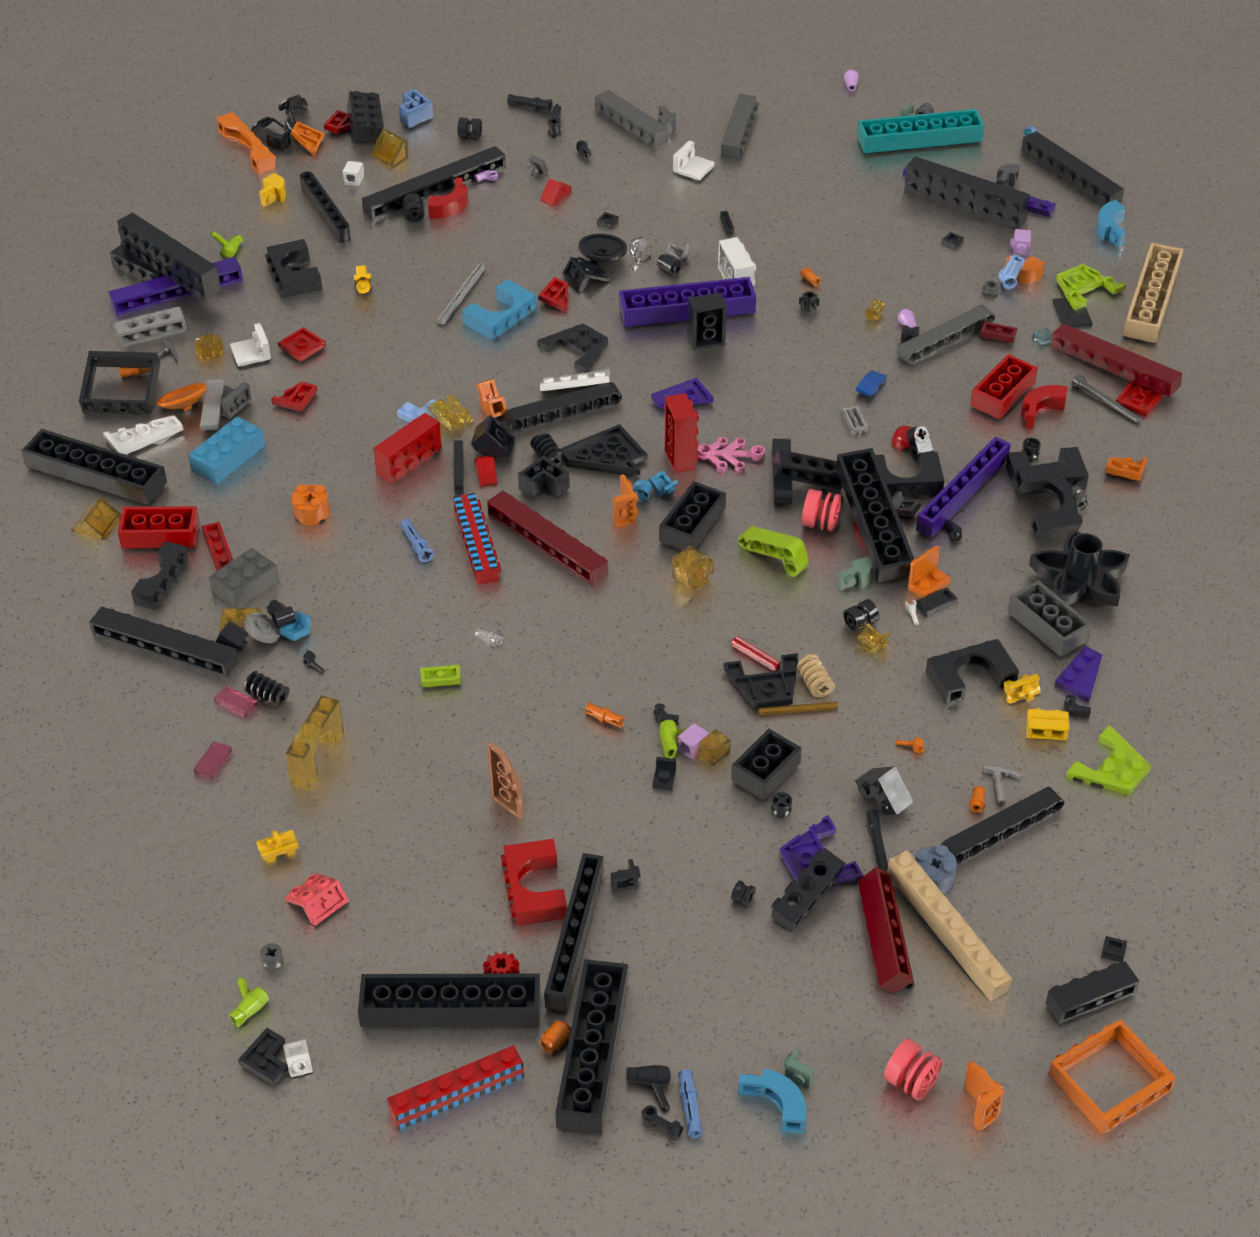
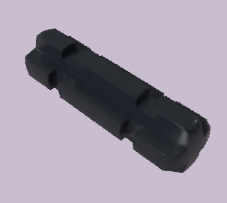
(727, 223)

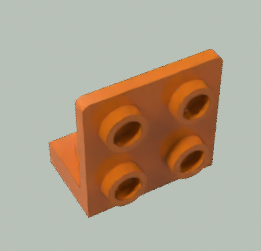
(625, 505)
(925, 576)
(986, 1092)

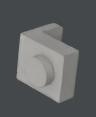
(677, 252)

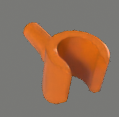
(917, 744)

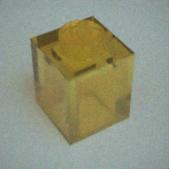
(714, 747)

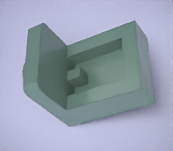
(797, 1071)

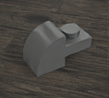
(667, 119)
(1008, 174)

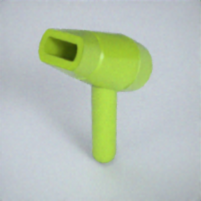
(229, 247)
(669, 737)
(251, 1003)

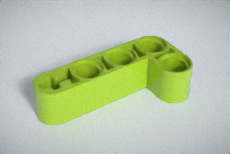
(776, 545)

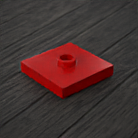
(301, 344)

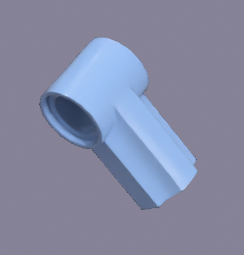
(1010, 272)

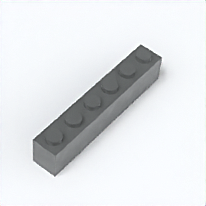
(631, 118)
(739, 126)

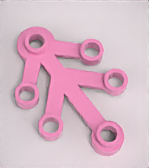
(728, 452)

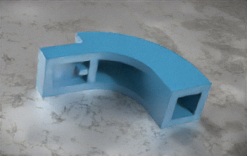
(1106, 224)
(782, 1092)

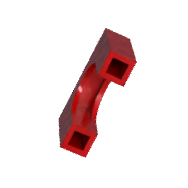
(527, 905)

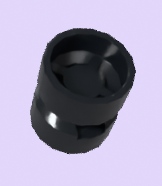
(464, 127)
(413, 208)
(860, 615)

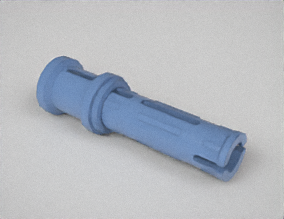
(409, 528)

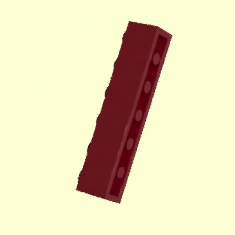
(885, 930)

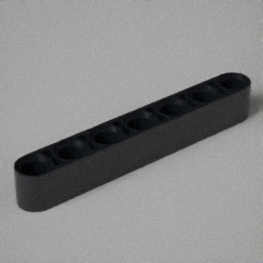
(325, 207)
(562, 406)
(1004, 824)

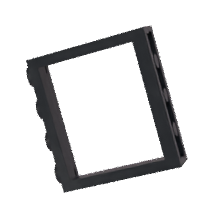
(124, 360)

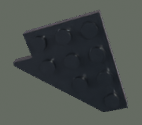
(608, 451)

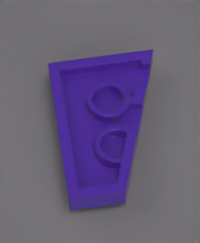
(693, 388)
(1081, 674)

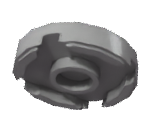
(261, 627)

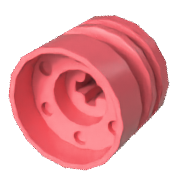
(821, 510)
(914, 1070)

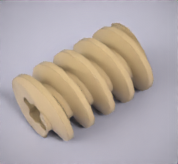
(815, 676)

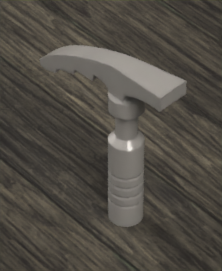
(997, 772)

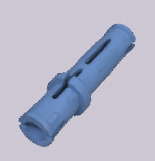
(688, 1094)

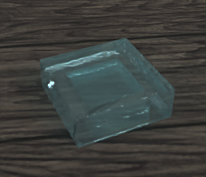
(1042, 337)

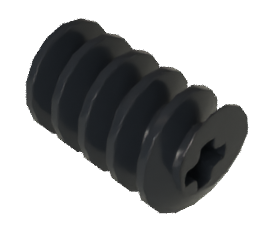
(546, 446)
(266, 689)

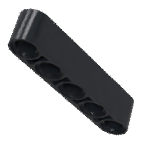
(781, 487)

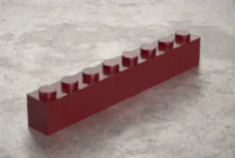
(1116, 360)
(548, 537)

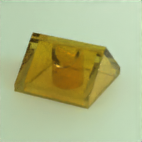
(390, 149)
(97, 520)

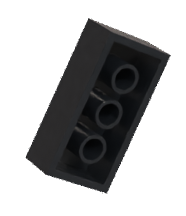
(364, 116)
(692, 516)

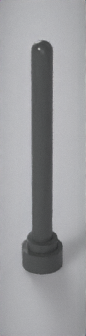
(1080, 383)

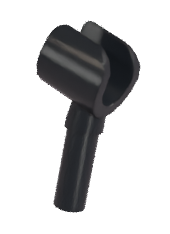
(308, 660)

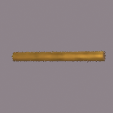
(798, 708)

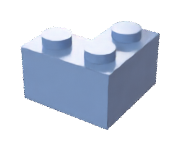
(415, 108)

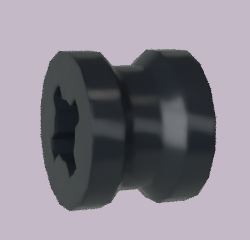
(781, 805)
(743, 893)

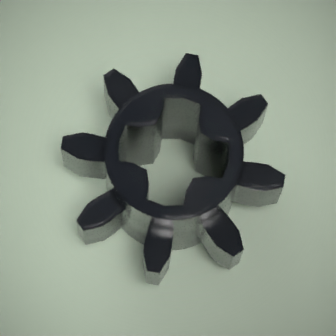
(809, 301)

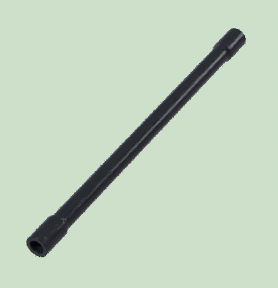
(874, 827)

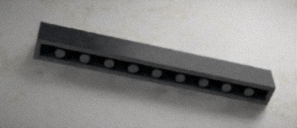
(433, 182)

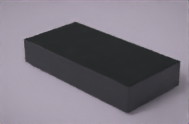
(936, 602)

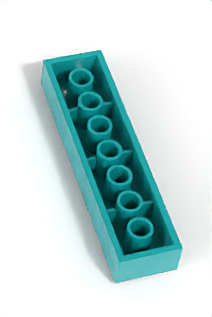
(920, 131)

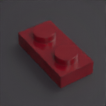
(998, 332)

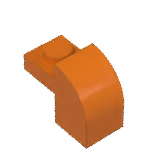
(1030, 271)
(489, 400)

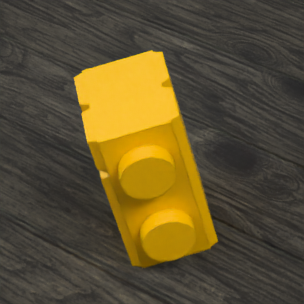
(1047, 724)

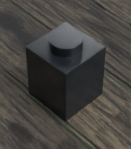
(233, 636)

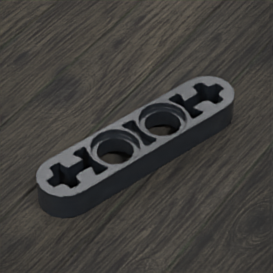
(458, 467)

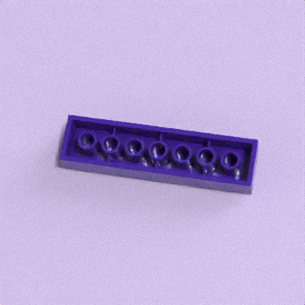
(670, 302)

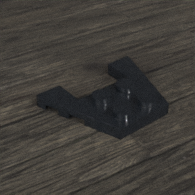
(579, 339)
(766, 688)

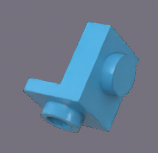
(662, 484)
(298, 629)

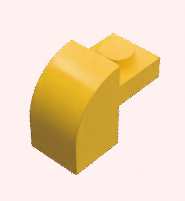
(273, 189)

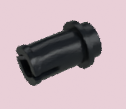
(582, 147)

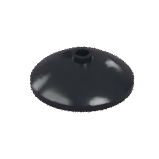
(602, 247)

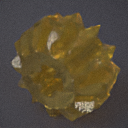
(208, 346)

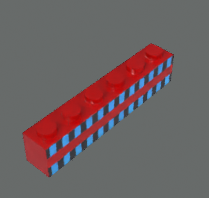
(476, 538)
(455, 1087)

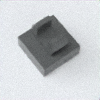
(537, 165)

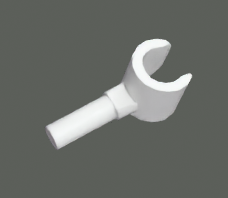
(911, 609)

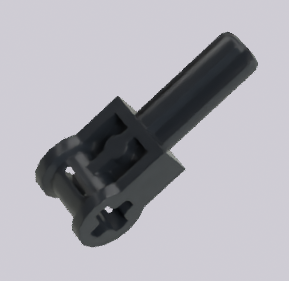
(554, 122)

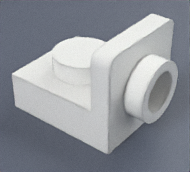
(297, 1058)

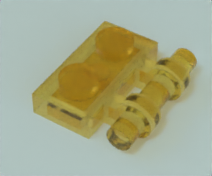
(447, 416)

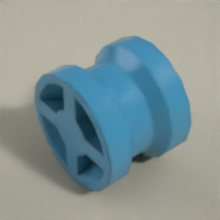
(643, 490)

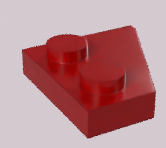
(555, 294)

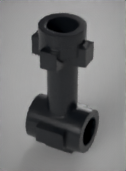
(651, 1119)

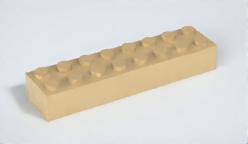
(1153, 293)

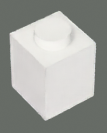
(353, 173)

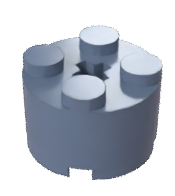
(938, 865)

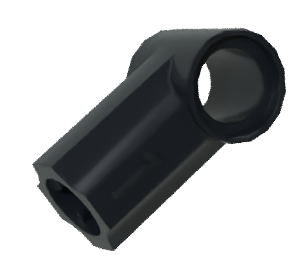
(280, 614)

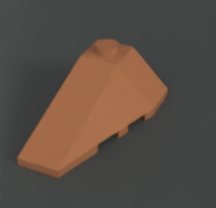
(504, 781)

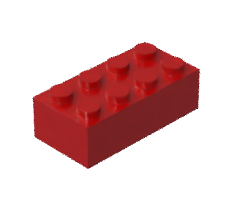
(1003, 386)
(681, 433)
(407, 448)
(154, 525)

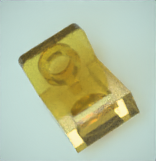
(872, 638)

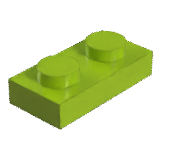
(440, 676)

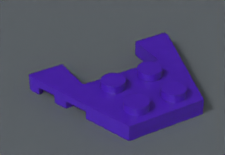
(801, 849)

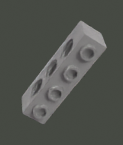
(150, 326)

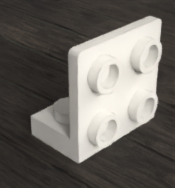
(690, 165)
(253, 349)

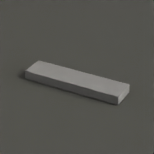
(212, 405)

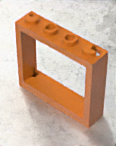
(1138, 1050)

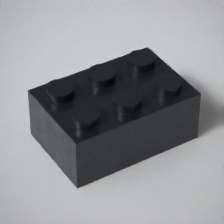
(706, 321)
(766, 764)

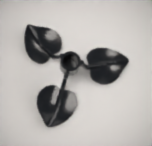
(291, 105)

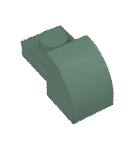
(858, 574)

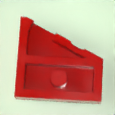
(337, 122)
(296, 397)

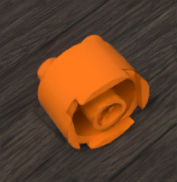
(310, 504)

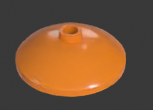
(183, 397)

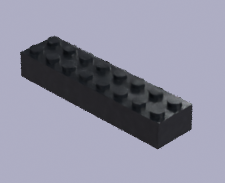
(966, 193)
(169, 257)
(94, 466)
(875, 514)
(449, 1000)
(592, 1046)

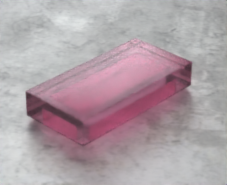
(235, 701)
(212, 760)

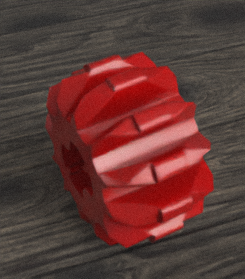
(501, 964)

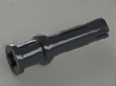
(535, 103)

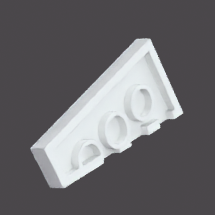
(581, 379)
(142, 435)

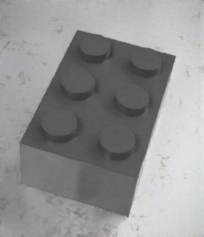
(244, 579)

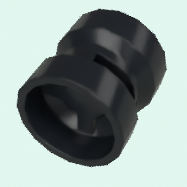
(906, 330)
(1031, 447)

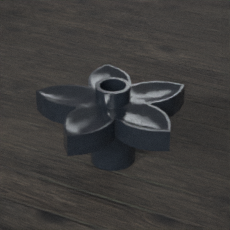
(1082, 569)

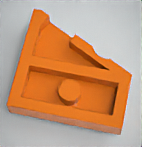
(307, 137)

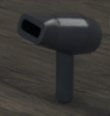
(655, 1077)

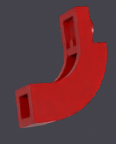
(449, 204)
(1043, 398)

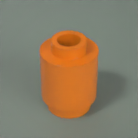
(555, 1036)

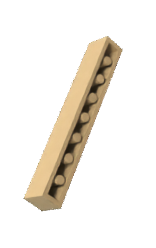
(949, 926)

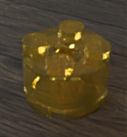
(692, 568)

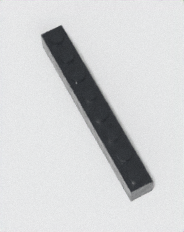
(1071, 168)
(164, 641)
(574, 932)

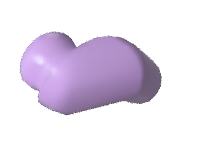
(486, 175)

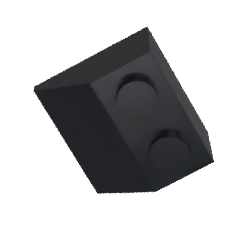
(492, 439)

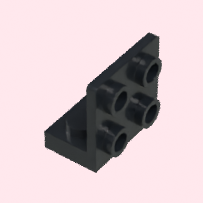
(579, 271)

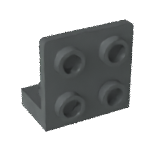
(235, 399)

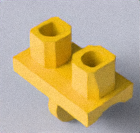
(362, 280)
(1023, 688)
(277, 844)

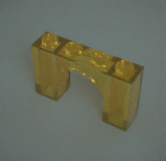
(321, 725)

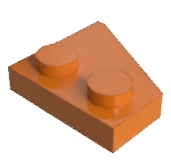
(1126, 467)

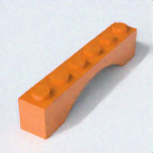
(232, 127)

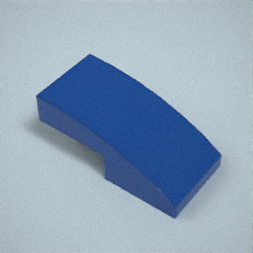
(870, 383)

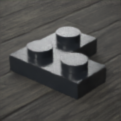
(260, 1057)

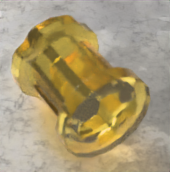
(869, 311)

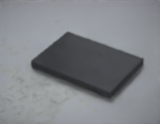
(1070, 317)

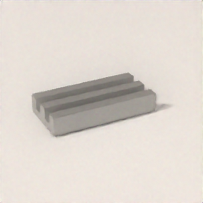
(864, 427)

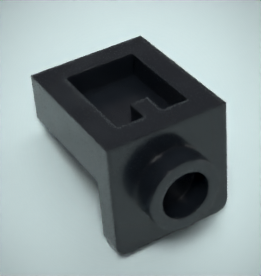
(664, 773)
(625, 879)

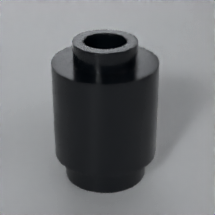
(669, 264)

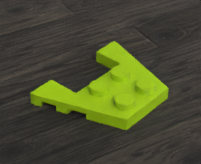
(1084, 279)
(1119, 771)

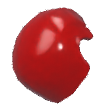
(900, 438)

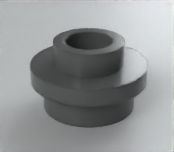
(990, 287)

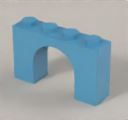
(495, 323)

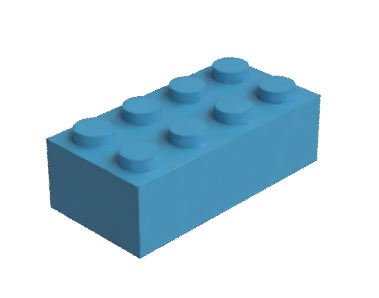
(226, 450)

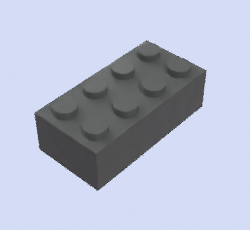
(1049, 618)

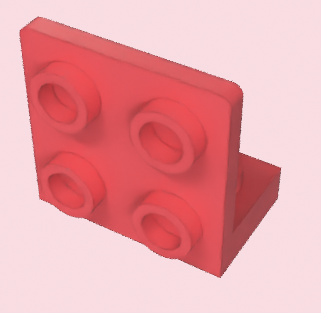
(318, 897)

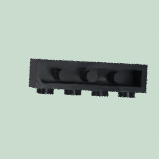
(1092, 991)

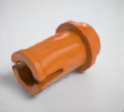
(807, 274)
(977, 802)

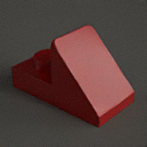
(554, 192)
(485, 471)

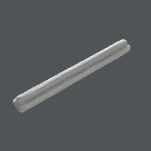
(460, 293)

